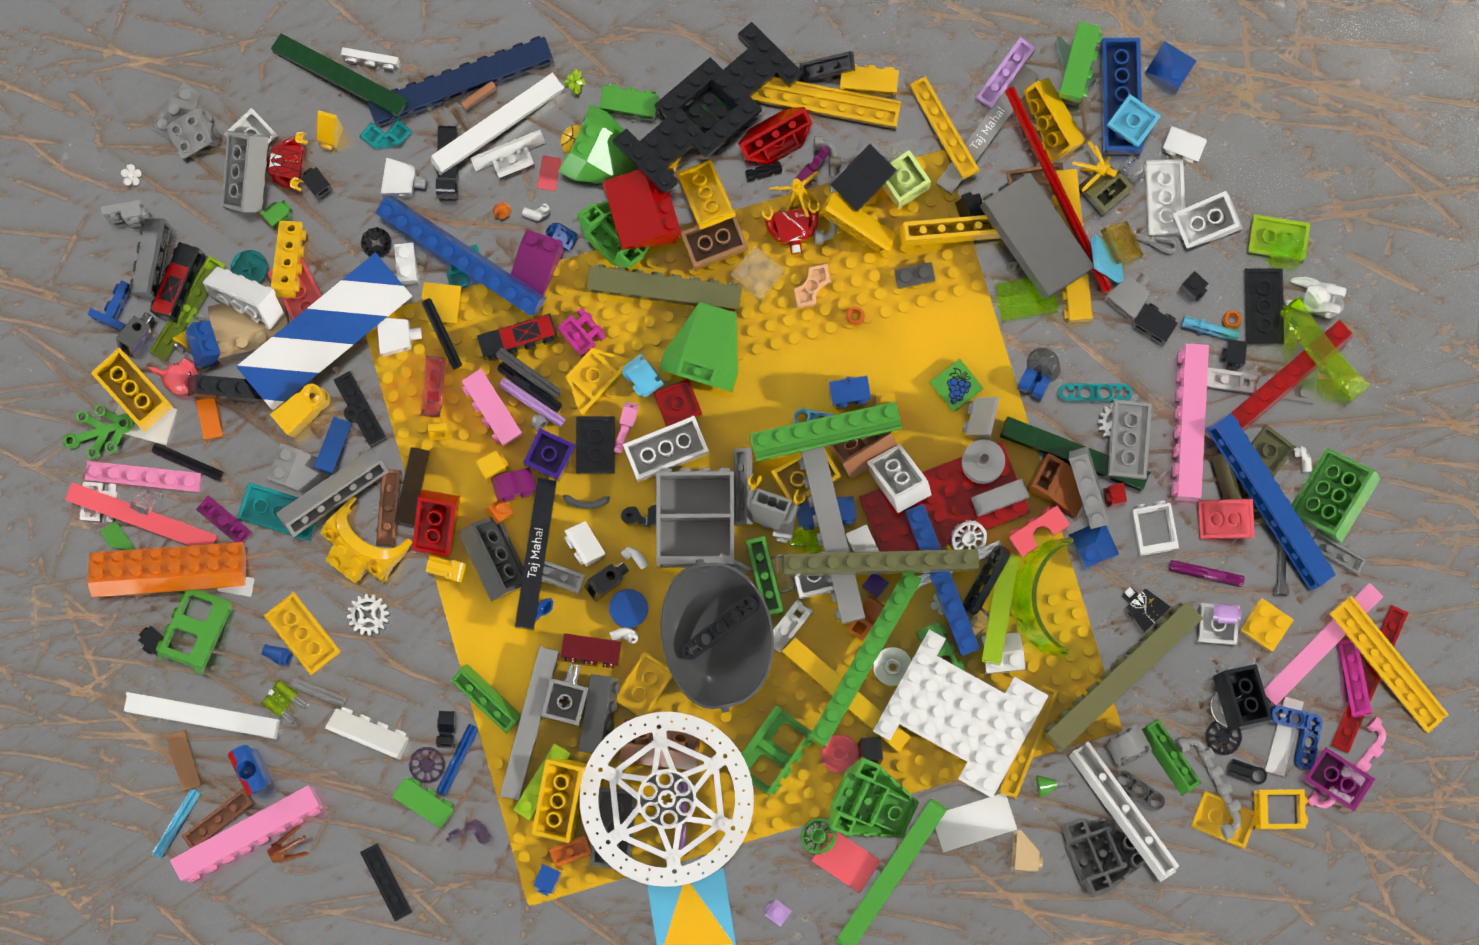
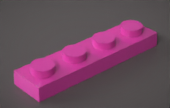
(1355, 679)

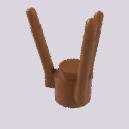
(278, 852)

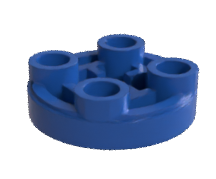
(628, 608)

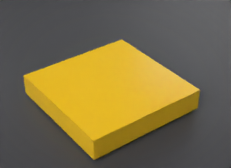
(445, 299)

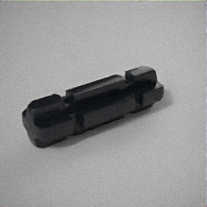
(764, 170)

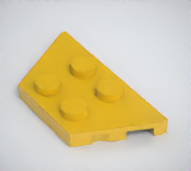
(593, 376)

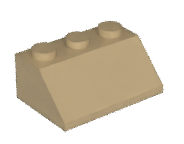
(1024, 854)

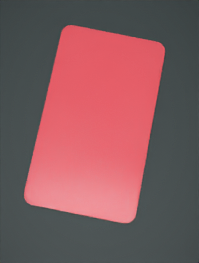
(549, 173)

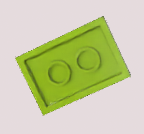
(1265, 228)

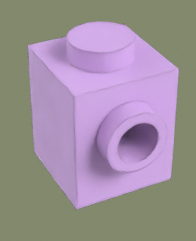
(777, 912)

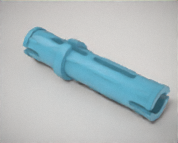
(1209, 328)

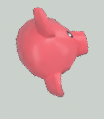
(176, 375)

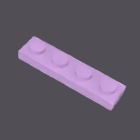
(1005, 72)

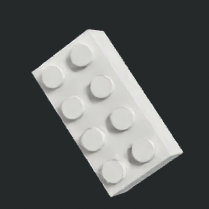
(666, 448)

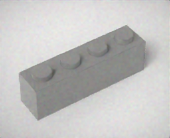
(1089, 487)

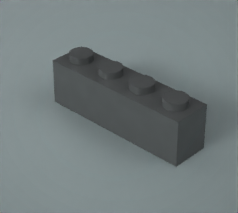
(599, 711)

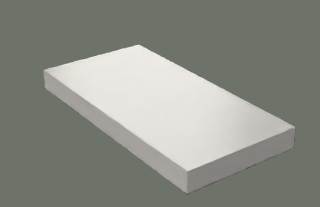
(1164, 195)
(975, 822)

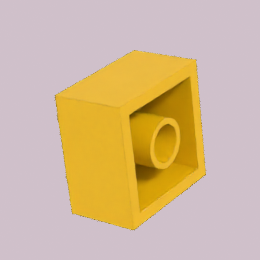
(1265, 625)

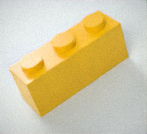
(871, 80)

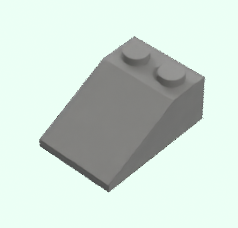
(981, 418)
(295, 470)

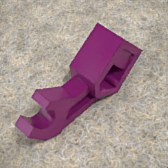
(811, 168)

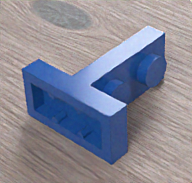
(112, 307)

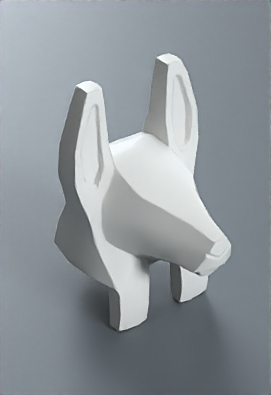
(1320, 297)

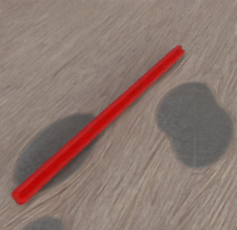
(1055, 182)

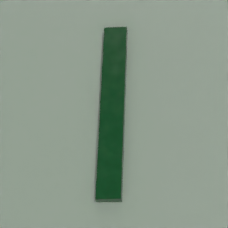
(339, 75)

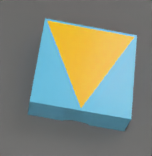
(693, 912)

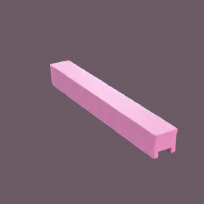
(1316, 650)

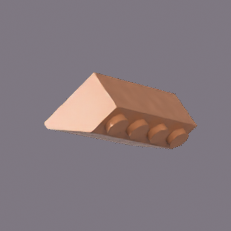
(680, 759)

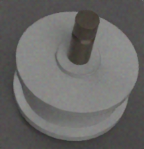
(983, 461)

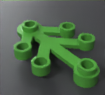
(102, 431)

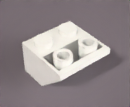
(585, 544)

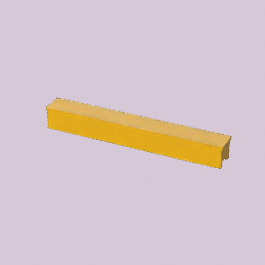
(830, 680)

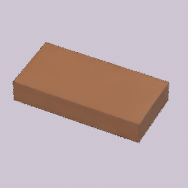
(479, 96)

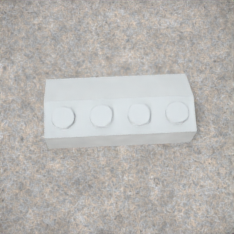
(367, 733)

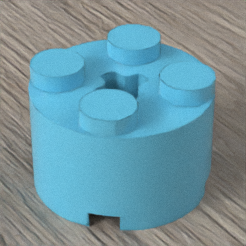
(642, 375)

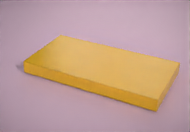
(705, 194)
(302, 633)

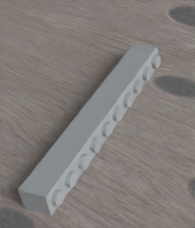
(832, 532)

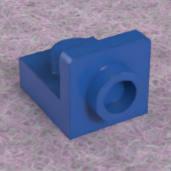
(562, 233)

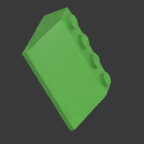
(1335, 494)

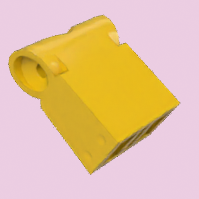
(301, 409)

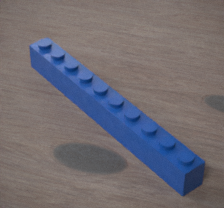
(460, 255)
(1271, 501)

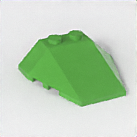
(593, 153)
(601, 234)
(871, 803)

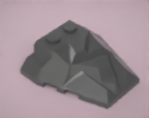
(1100, 854)

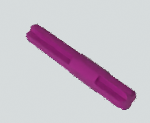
(1206, 573)

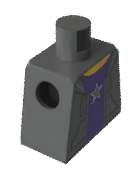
(135, 334)

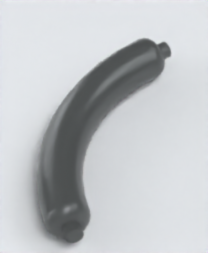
(586, 505)

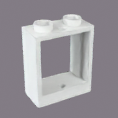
(1157, 548)

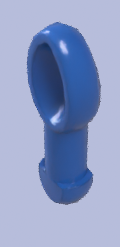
(544, 607)

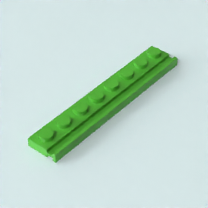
(825, 431)

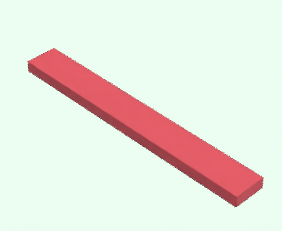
(152, 522)

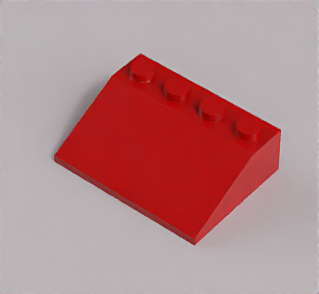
(641, 211)

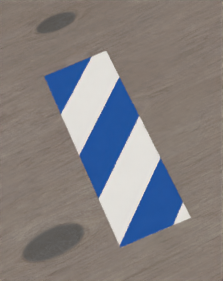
(324, 331)

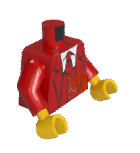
(286, 162)

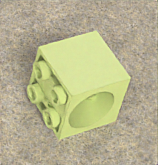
(907, 182)

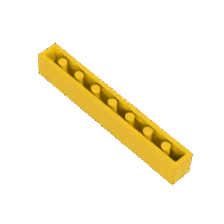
(1078, 293)

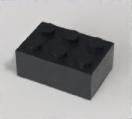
(1242, 697)

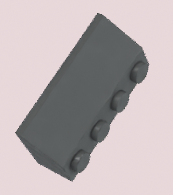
(150, 258)
(493, 557)

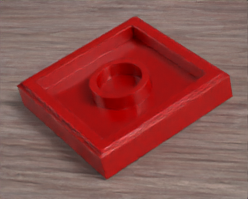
(677, 402)

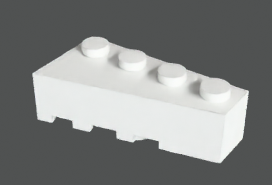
(245, 296)

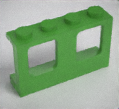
(206, 631)
(763, 745)

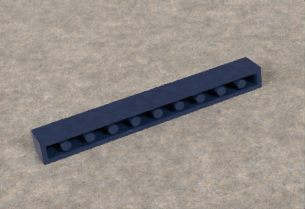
(468, 78)

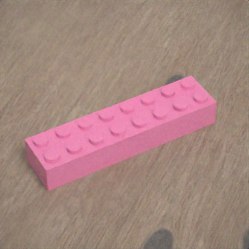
(1191, 423)
(247, 833)

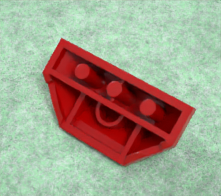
(776, 136)

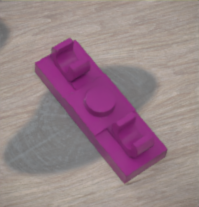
(223, 520)

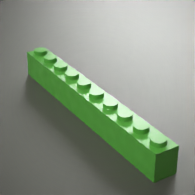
(864, 659)

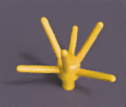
(1102, 168)
(798, 189)

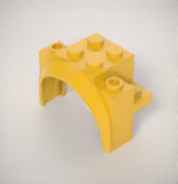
(353, 555)

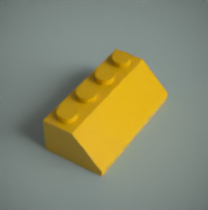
(858, 224)
(559, 800)

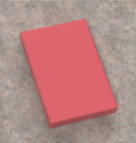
(1226, 518)
(847, 862)

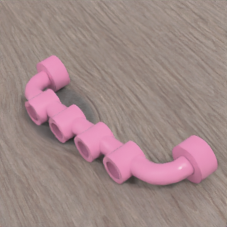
(1363, 763)

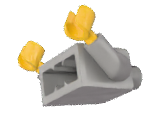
(771, 509)

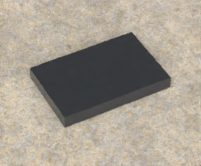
(864, 177)
(595, 444)

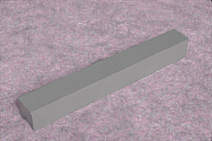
(529, 724)

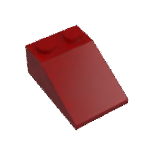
(435, 522)

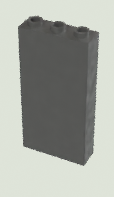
(1036, 235)

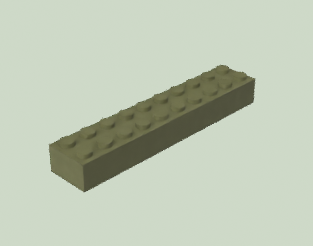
(1118, 680)

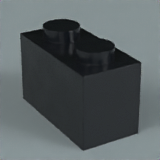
(1155, 323)

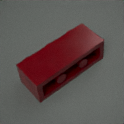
(591, 650)

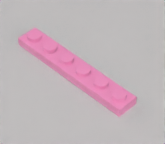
(143, 476)

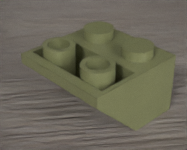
(1106, 191)

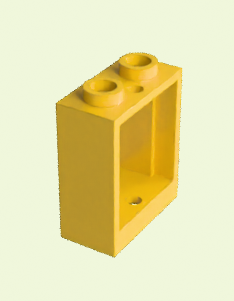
(1261, 809)

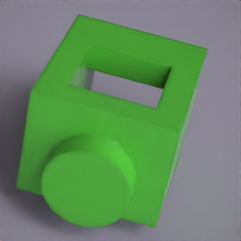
(276, 212)

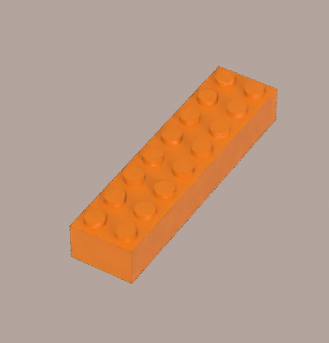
(167, 569)

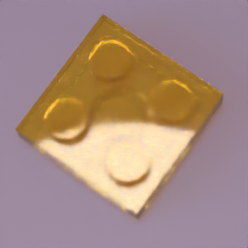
(1121, 242)

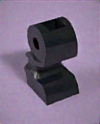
(631, 516)
(446, 729)

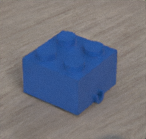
(845, 392)

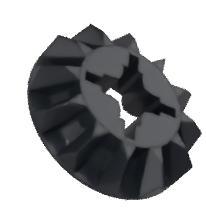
(385, 240)

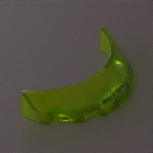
(1323, 350)
(1025, 597)

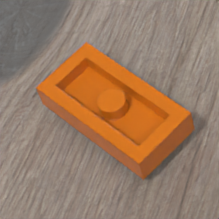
(570, 851)

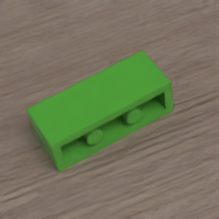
(629, 102)
(424, 802)

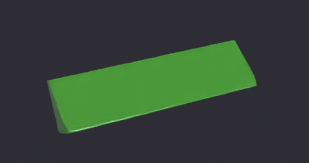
(486, 698)
(1170, 758)

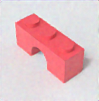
(1051, 520)

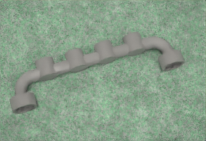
(834, 163)
(1215, 772)

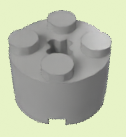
(1128, 746)

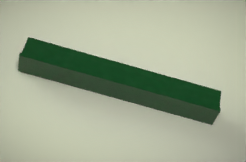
(1046, 442)

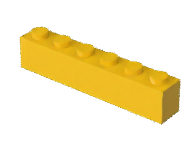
(946, 231)

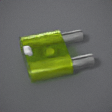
(280, 698)

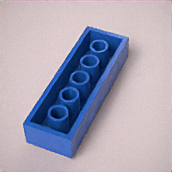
(1118, 79)

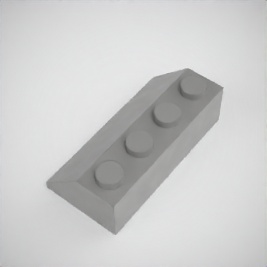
(244, 171)

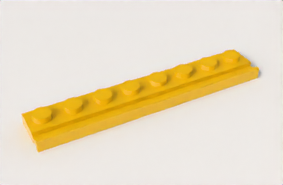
(830, 102)
(1388, 664)

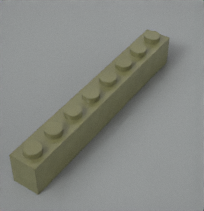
(663, 288)

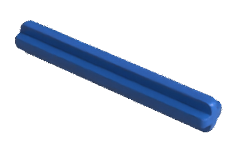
(456, 760)

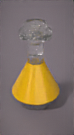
(180, 341)

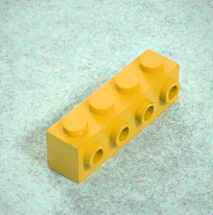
(287, 259)

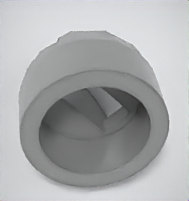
(538, 422)

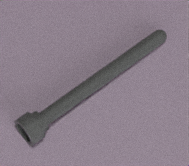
(1281, 587)

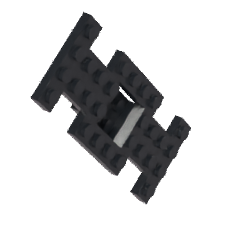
(684, 127)

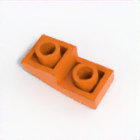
(208, 418)

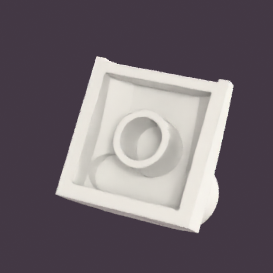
(254, 124)
(1214, 632)

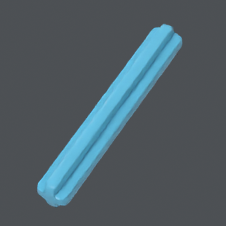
(176, 823)

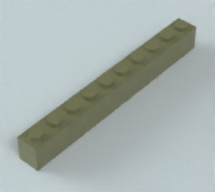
(880, 562)

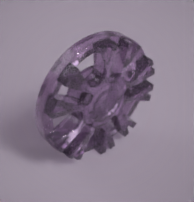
(427, 765)

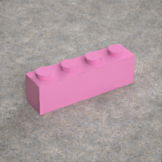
(492, 408)

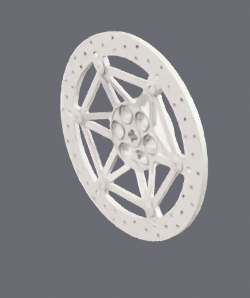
(717, 822)

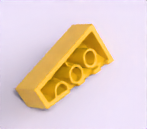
(1053, 120)

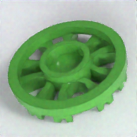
(818, 836)

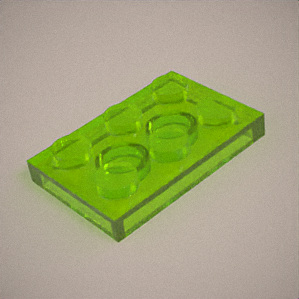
(1022, 300)

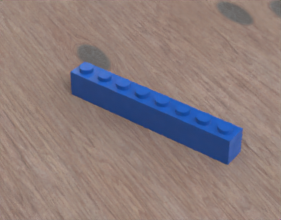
(943, 583)

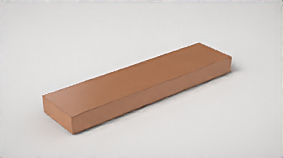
(388, 507)
(218, 819)

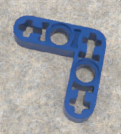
(1304, 725)

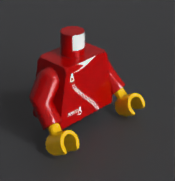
(792, 226)

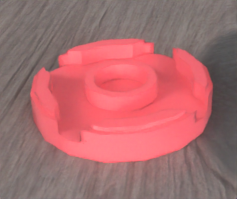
(840, 753)

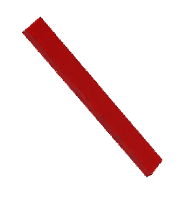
(1348, 725)

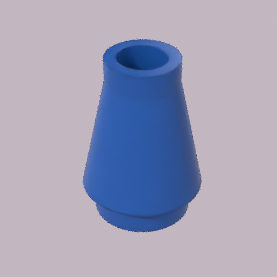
(277, 654)

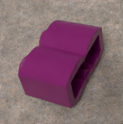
(513, 485)

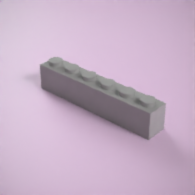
(332, 492)

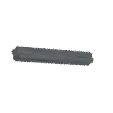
(528, 373)

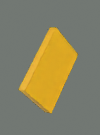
(644, 685)
(1213, 813)

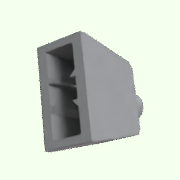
(1129, 296)

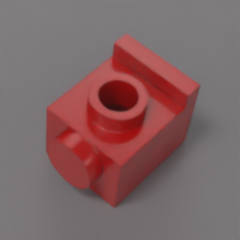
(1115, 495)

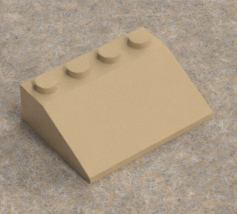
(237, 333)

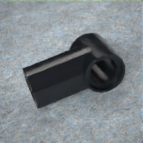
(1245, 771)

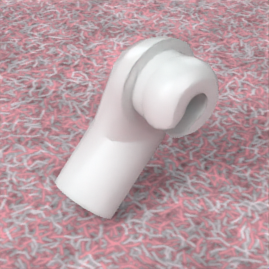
(538, 214)
(636, 555)

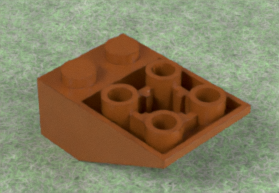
(1056, 484)

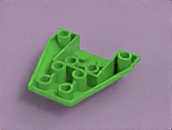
(705, 348)

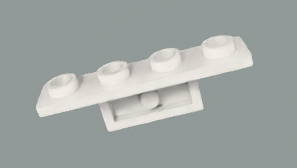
(509, 156)

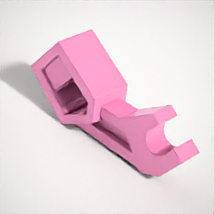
(627, 421)

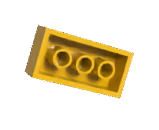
(131, 389)

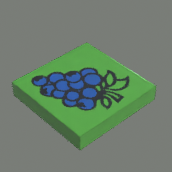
(956, 385)

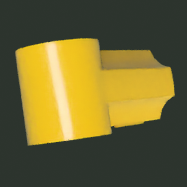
(451, 569)

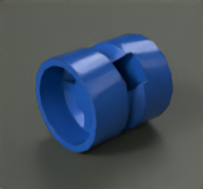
(1034, 383)

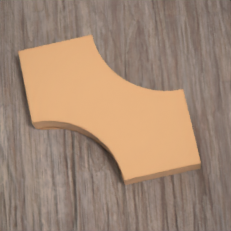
(817, 278)

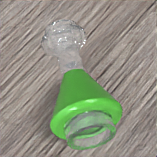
(1045, 785)

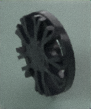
(1223, 737)

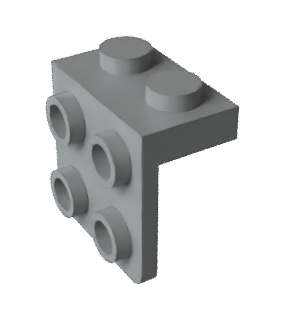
(193, 132)

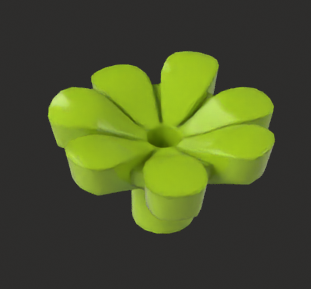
(574, 81)

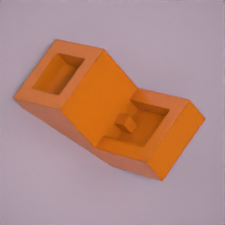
(872, 609)

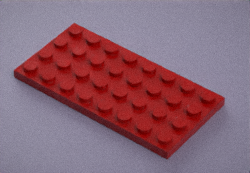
(946, 507)

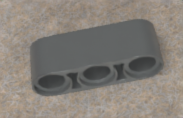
(1149, 792)

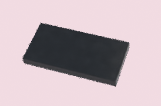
(1262, 305)

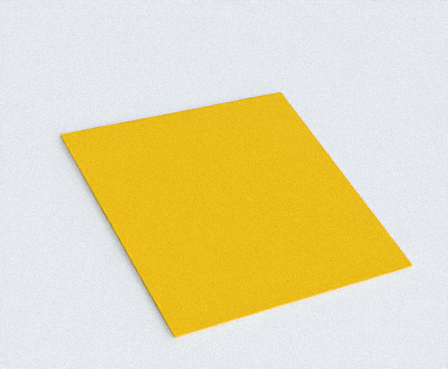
(782, 368)

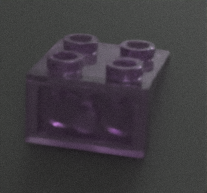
(481, 832)

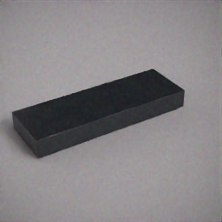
(827, 66)

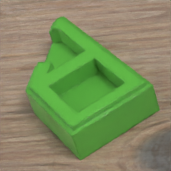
(116, 537)

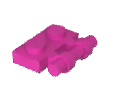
(576, 334)

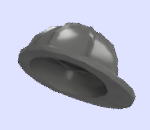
(1044, 362)

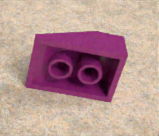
(537, 260)
(1339, 779)

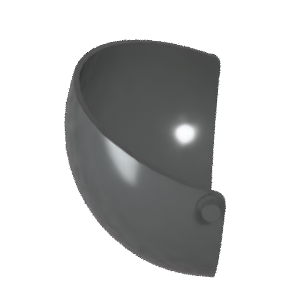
(735, 664)

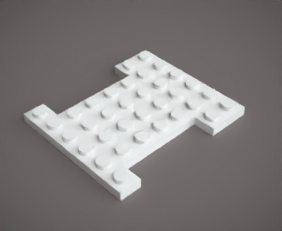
(962, 714)

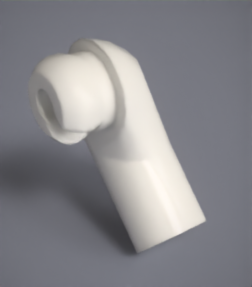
(1305, 458)
(625, 633)

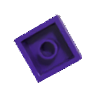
(549, 454)

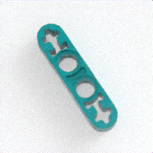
(1094, 390)

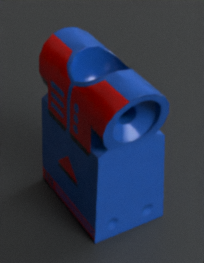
(250, 769)

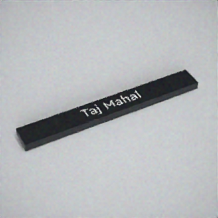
(535, 554)

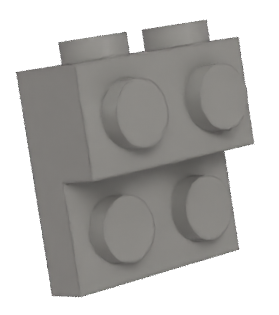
(131, 212)

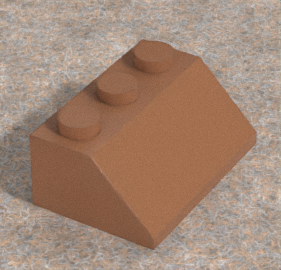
(855, 454)

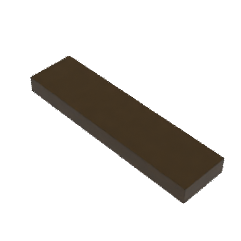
(412, 486)

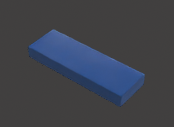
(332, 445)

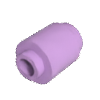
(1227, 613)

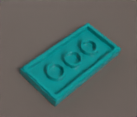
(262, 504)

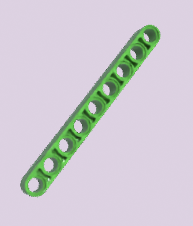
(892, 873)

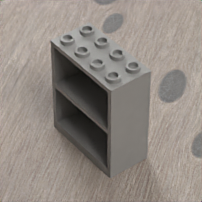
(694, 517)

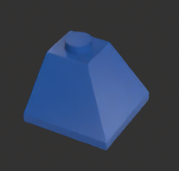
(1170, 66)
(1093, 545)

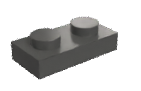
(914, 275)

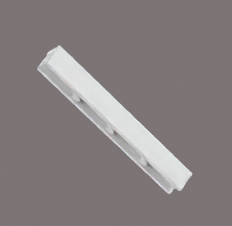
(496, 123)
(201, 715)
(1124, 811)

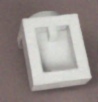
(784, 533)

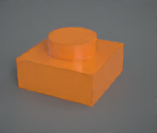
(499, 511)

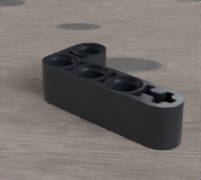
(447, 182)

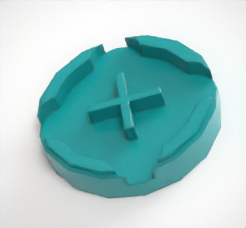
(250, 265)

